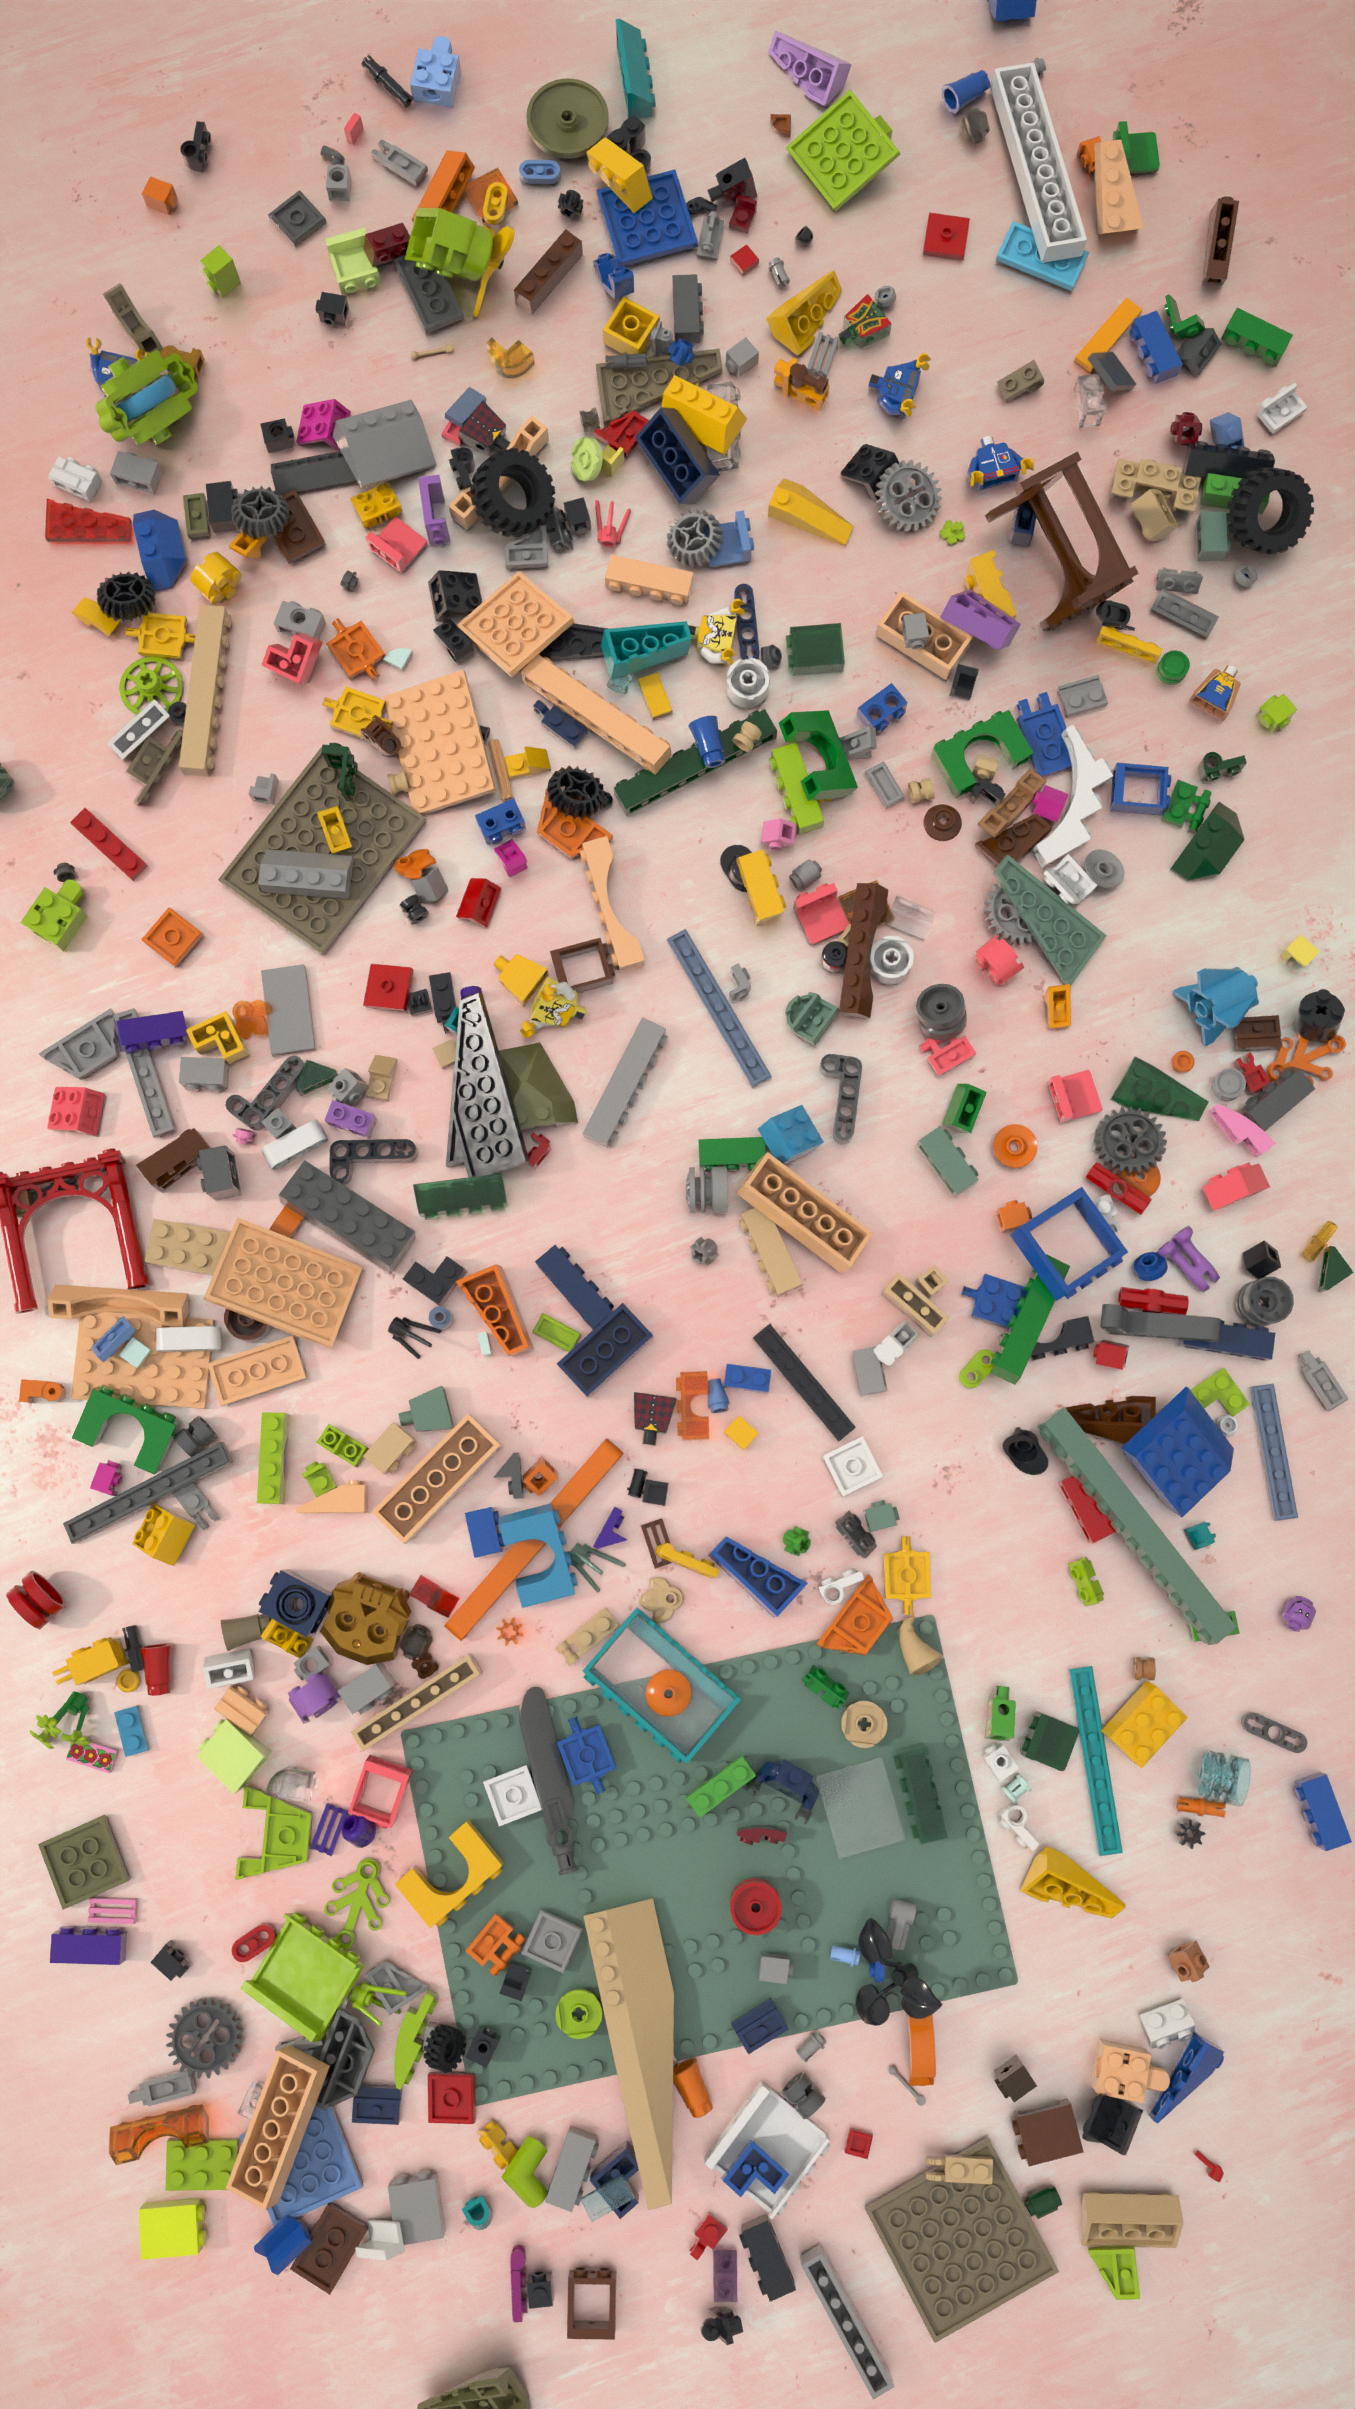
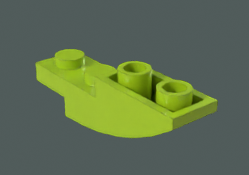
(408, 2044)

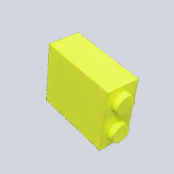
(171, 2228)

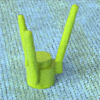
(362, 1997)

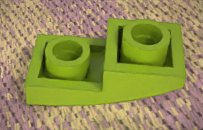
(342, 1445)

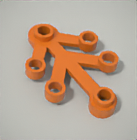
(1302, 1061)

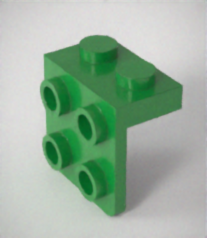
(1139, 149)

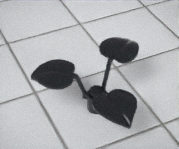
(917, 1999)

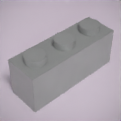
(572, 2169)

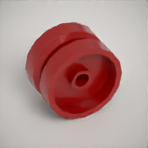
(35, 1600)
(757, 1920)

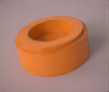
(1182, 1062)

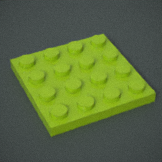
(843, 150)

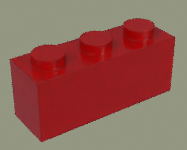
(1092, 1522)

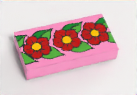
(93, 1756)

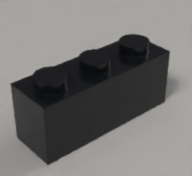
(767, 2258)

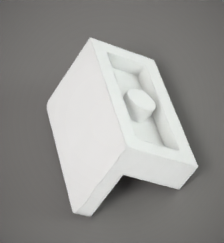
(384, 2241)

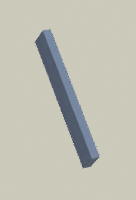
(1273, 1452)

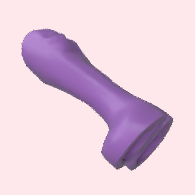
(1202, 1265)

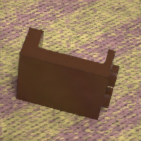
(1047, 2133)

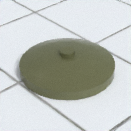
(567, 118)

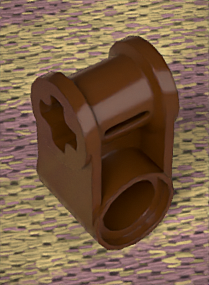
(380, 735)

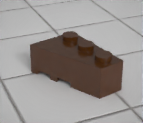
(173, 1160)

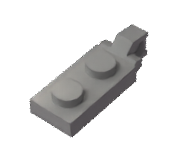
(1322, 1381)
(163, 2088)

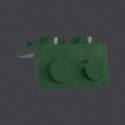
(341, 757)
(1049, 1741)

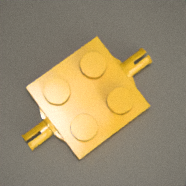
(161, 635)
(355, 711)
(907, 1575)

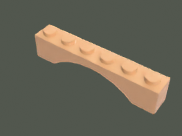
(529, 437)
(625, 946)
(78, 1301)

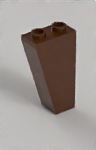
(1220, 240)

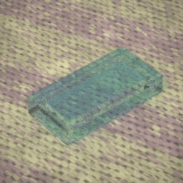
(607, 2198)

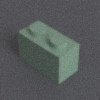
(1212, 536)

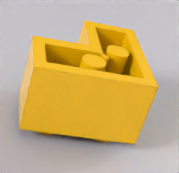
(220, 1033)

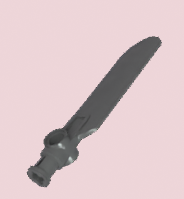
(548, 1775)

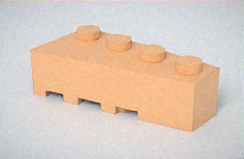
(1115, 192)

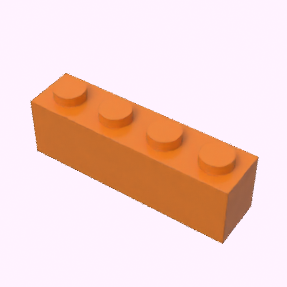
(448, 182)

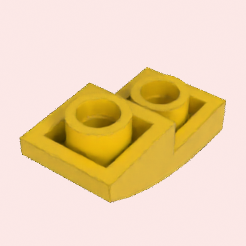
(90, 613)
(286, 1638)

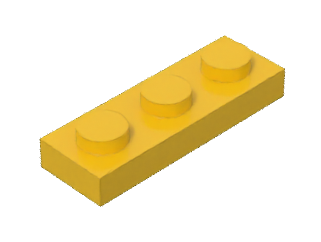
(1129, 644)

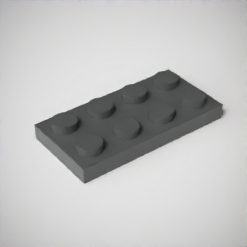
(429, 295)

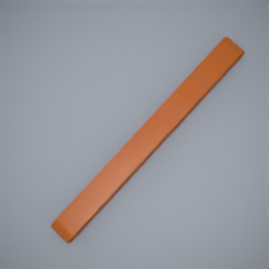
(524, 1551)

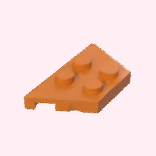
(567, 833)
(858, 1622)

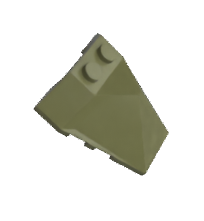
(537, 1088)
(487, 2390)

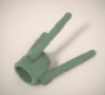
(580, 1555)

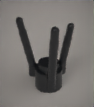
(400, 1329)

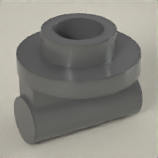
(771, 656)

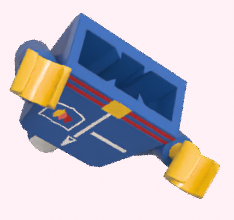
(996, 465)

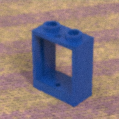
(1143, 771)

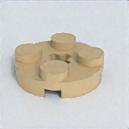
(853, 1731)

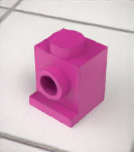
(107, 1478)

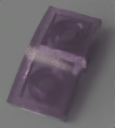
(725, 2275)

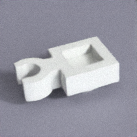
(1107, 1209)

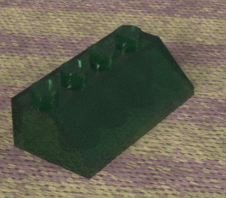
(461, 1195)

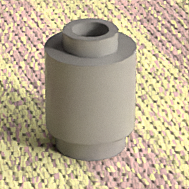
(805, 874)

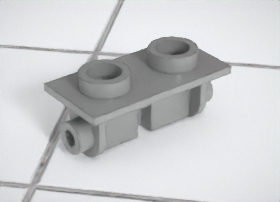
(710, 236)
(661, 340)
(1182, 582)

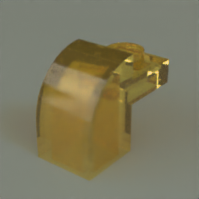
(510, 363)

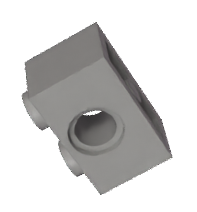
(291, 612)

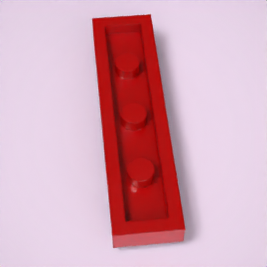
(109, 844)

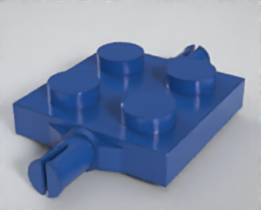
(995, 1300)
(586, 1755)

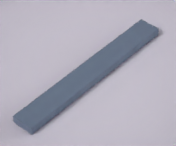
(719, 1008)

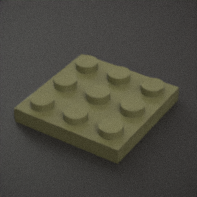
(83, 1862)

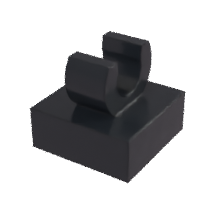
(419, 1002)

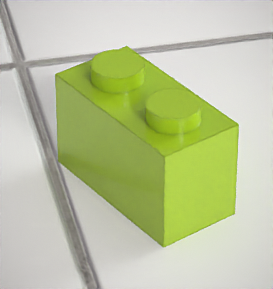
(220, 271)

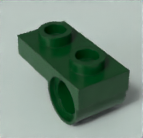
(1222, 767)

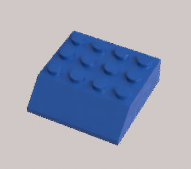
(1181, 1453)

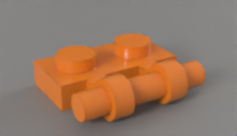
(489, 1940)

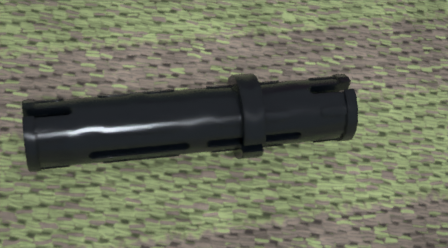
(381, 76)

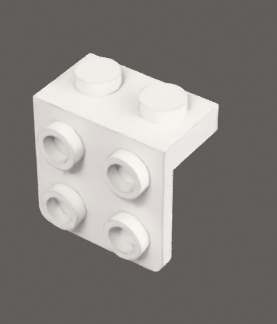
(1070, 880)

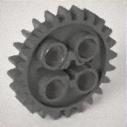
(1150, 1138)
(221, 2050)

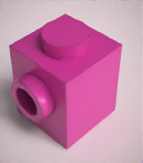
(1049, 803)

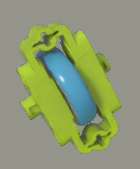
(144, 397)

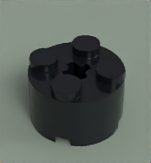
(1319, 1016)

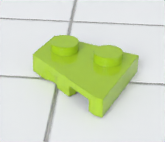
(1118, 2269)

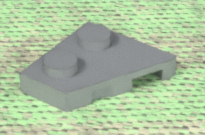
(528, 551)
(392, 1977)

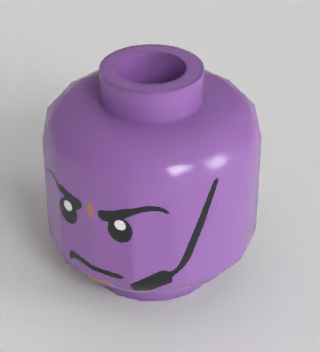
(1299, 1613)

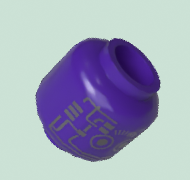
(358, 1831)

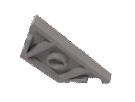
(86, 1047)

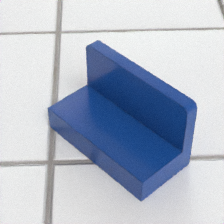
(284, 2243)

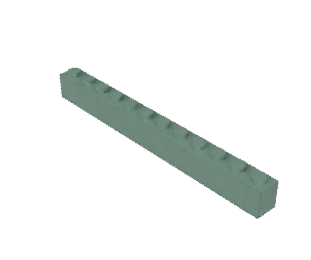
(1136, 1527)

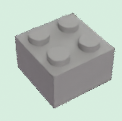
(366, 1688)

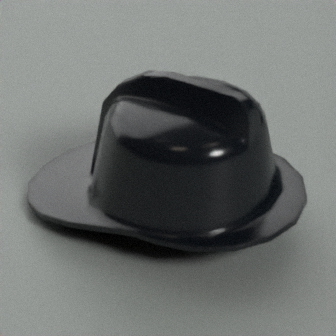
(730, 867)
(1026, 1452)

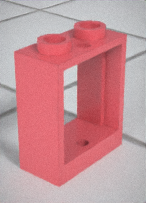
(388, 1770)

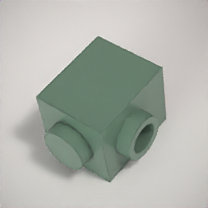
(881, 1516)

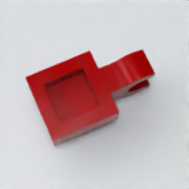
(708, 2233)

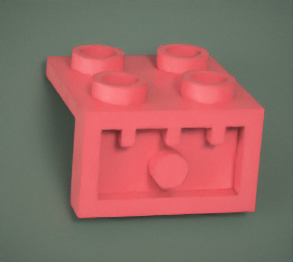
(396, 544)
(1074, 1096)
(76, 1110)

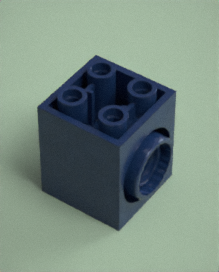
(282, 1599)

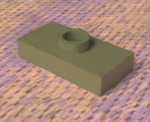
(196, 515)

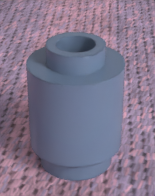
(447, 1320)

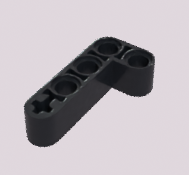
(373, 1155)

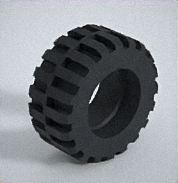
(532, 479)
(1294, 515)

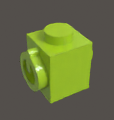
(1277, 712)

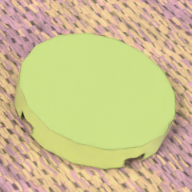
(586, 459)

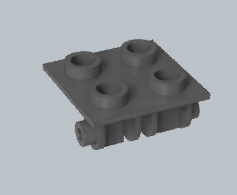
(851, 1526)

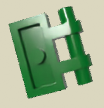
(1180, 803)

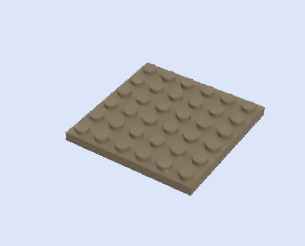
(961, 2244)

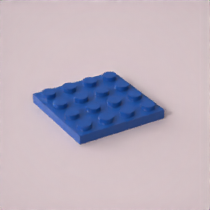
(656, 228)

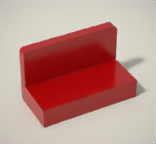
(479, 901)

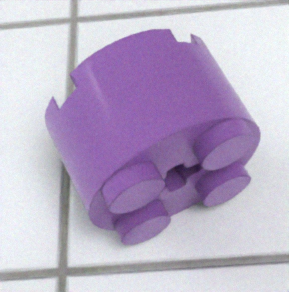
(314, 1697)

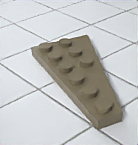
(642, 386)

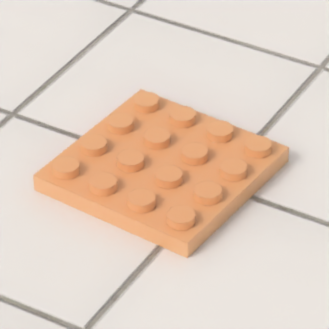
(515, 623)

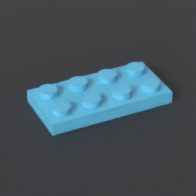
(1021, 252)

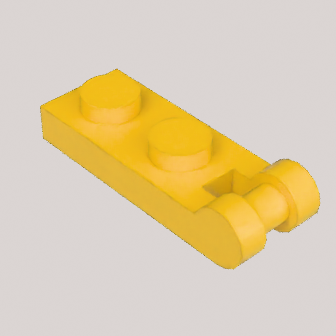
(686, 1560)

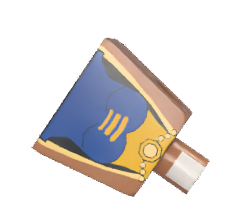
(1217, 692)

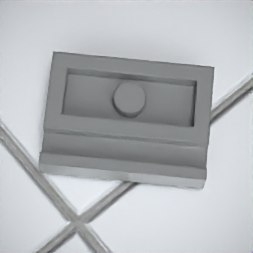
(1082, 696)

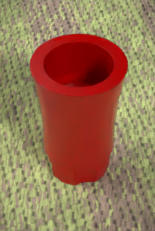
(157, 1668)

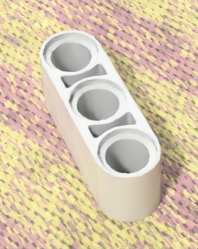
(294, 1144)
(188, 1339)

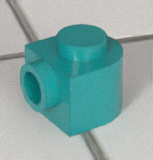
(478, 2213)

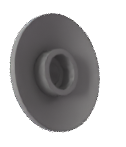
(1104, 868)

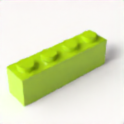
(790, 771)

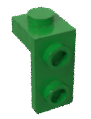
(1183, 329)

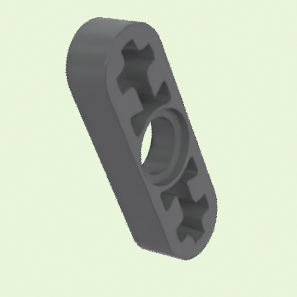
(1291, 1733)

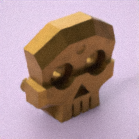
(360, 1636)

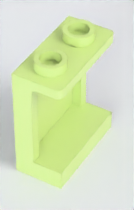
(350, 261)

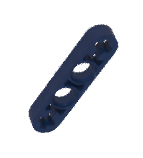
(747, 624)

